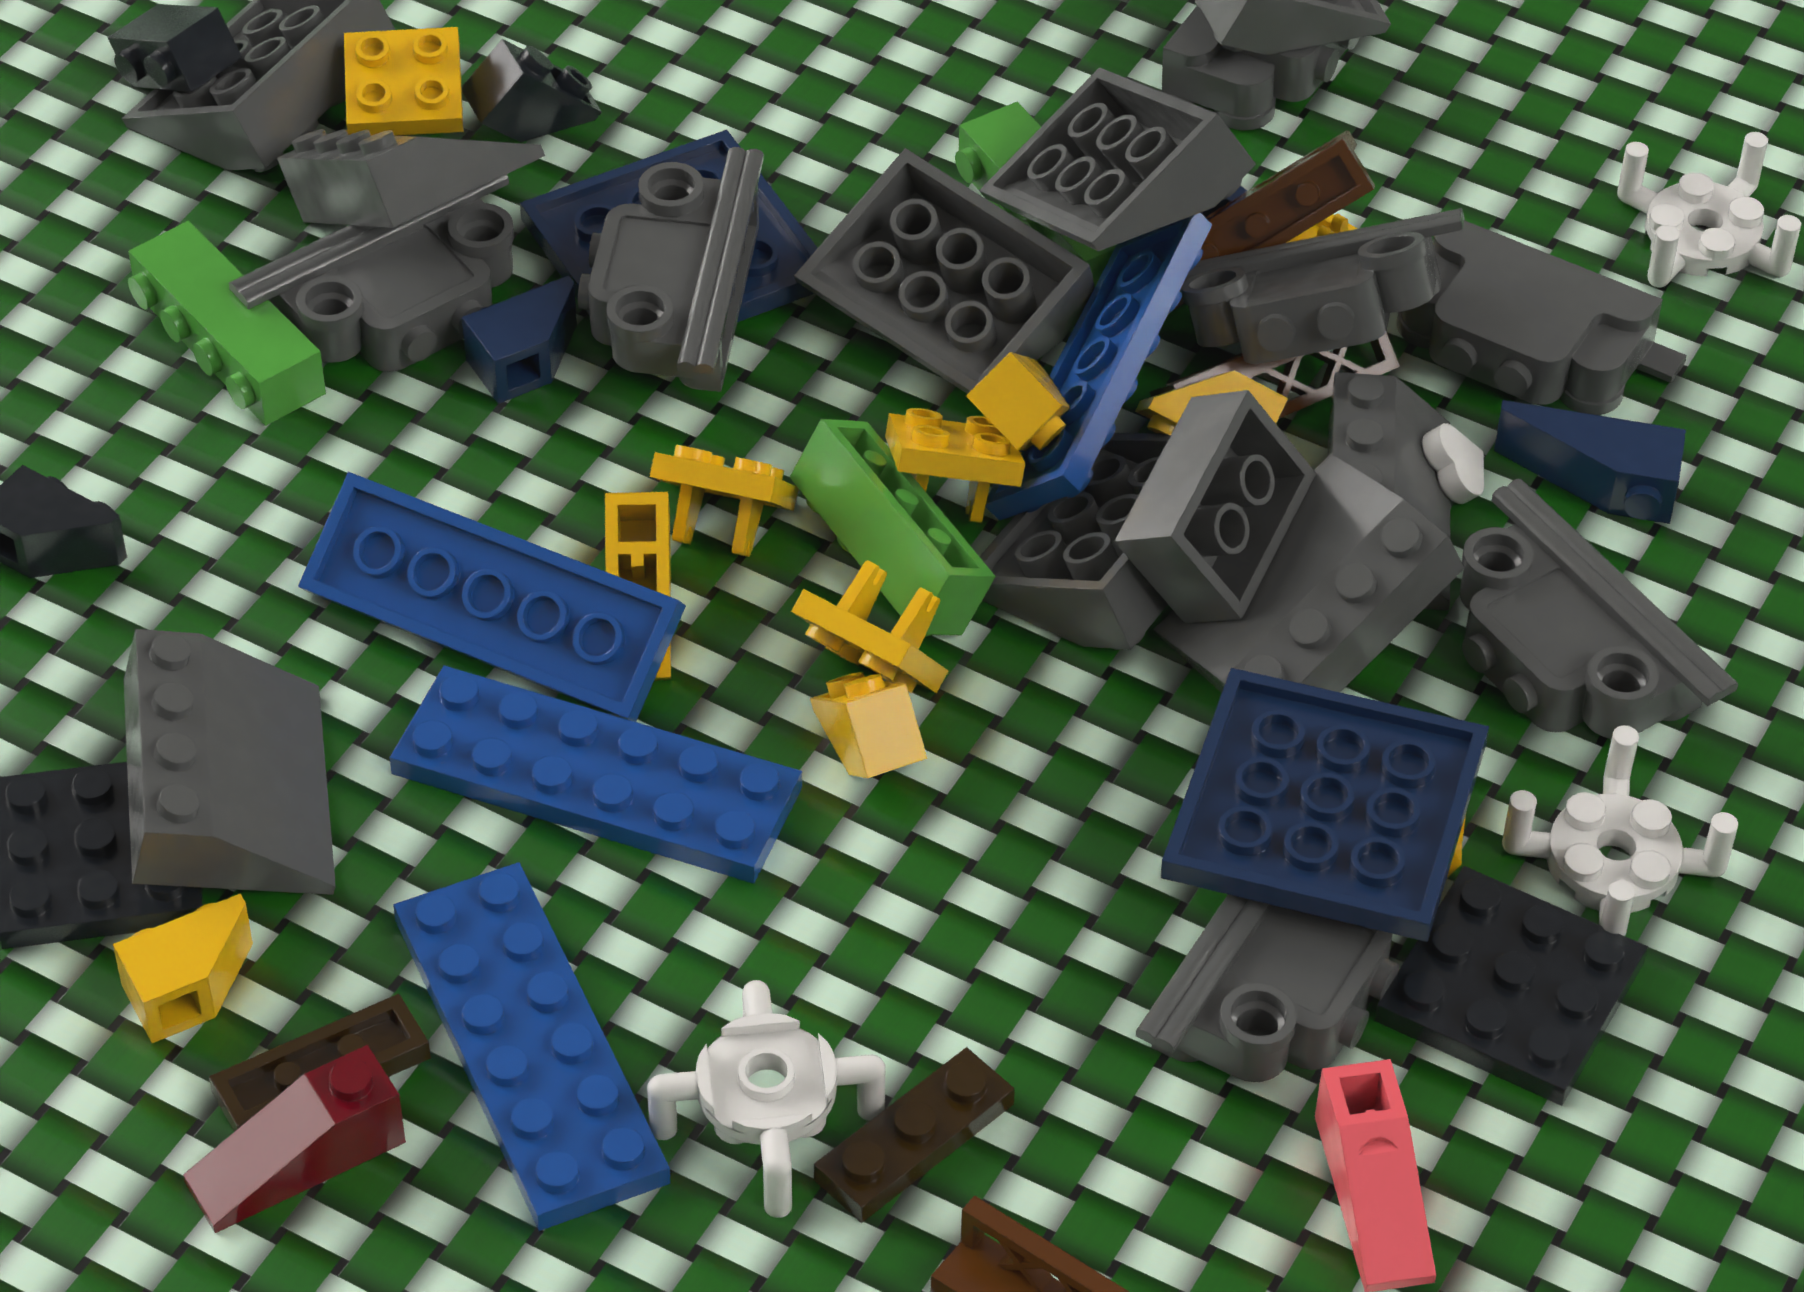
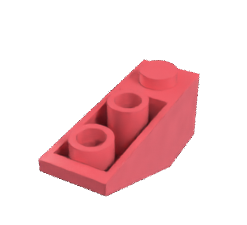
(1375, 1174)

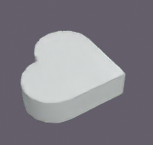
(1457, 462)

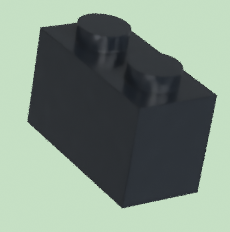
(174, 47)

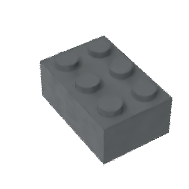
(1215, 507)

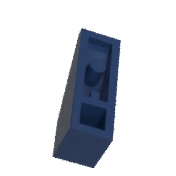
(1601, 459)

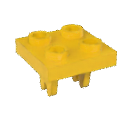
(403, 81)
(955, 450)
(701, 473)
(851, 637)

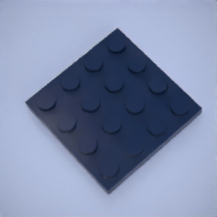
(568, 217)
(1326, 804)

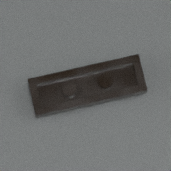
(384, 1027)
(913, 1134)

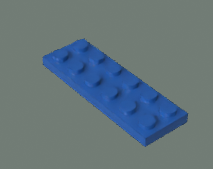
(1103, 360)
(492, 596)
(597, 773)
(531, 1046)

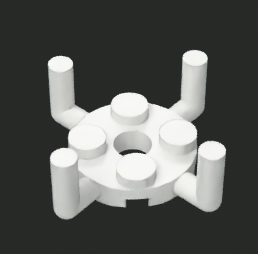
(1696, 200)
(1621, 821)
(771, 1114)

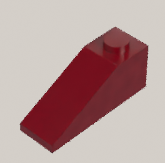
(300, 1139)

